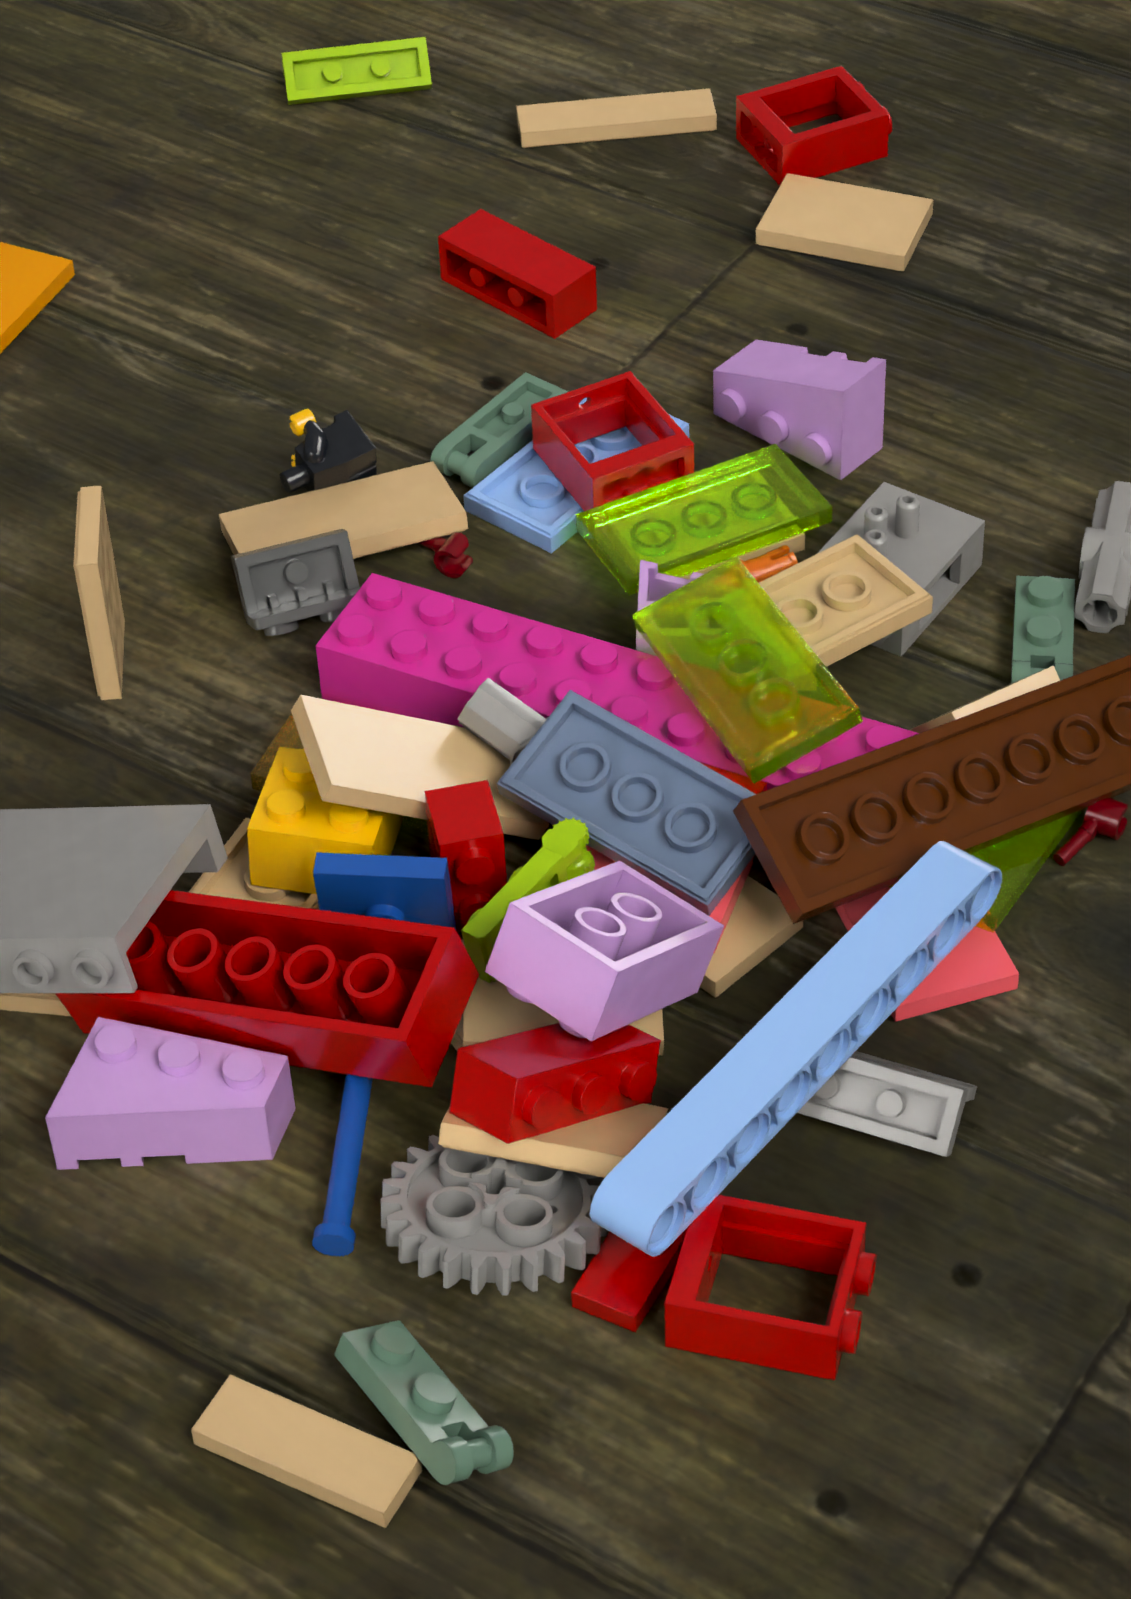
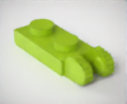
(558, 860)

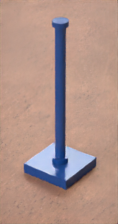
(382, 888)

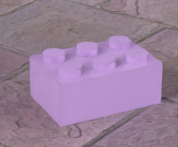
(603, 949)

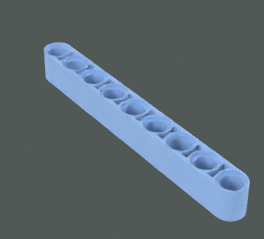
(794, 1050)

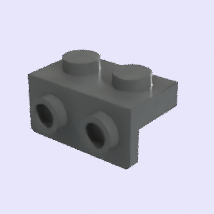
(296, 581)

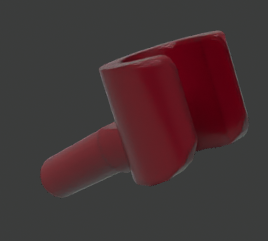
(449, 554)
(1102, 818)

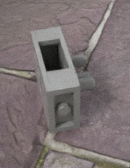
(925, 541)

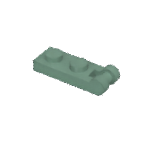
(493, 431)
(1043, 626)
(422, 1403)

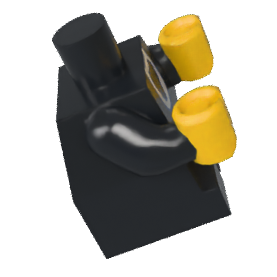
(328, 454)

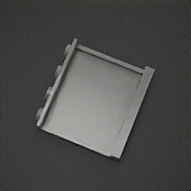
(86, 886)

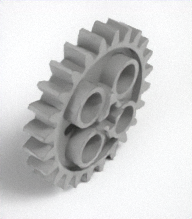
(488, 1217)

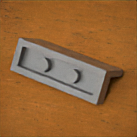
(893, 1103)

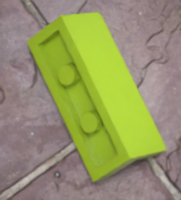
(356, 70)

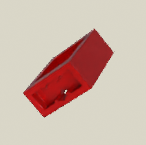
(768, 113)
(610, 406)
(776, 1237)

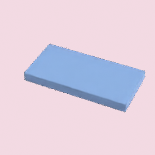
(530, 499)

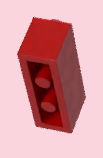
(518, 273)
(551, 1079)

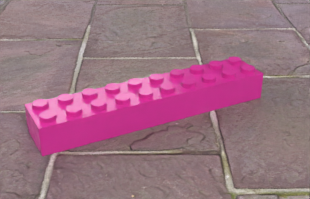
(431, 651)

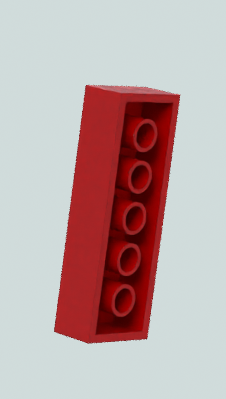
(296, 984)

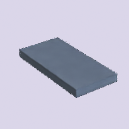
(636, 799)

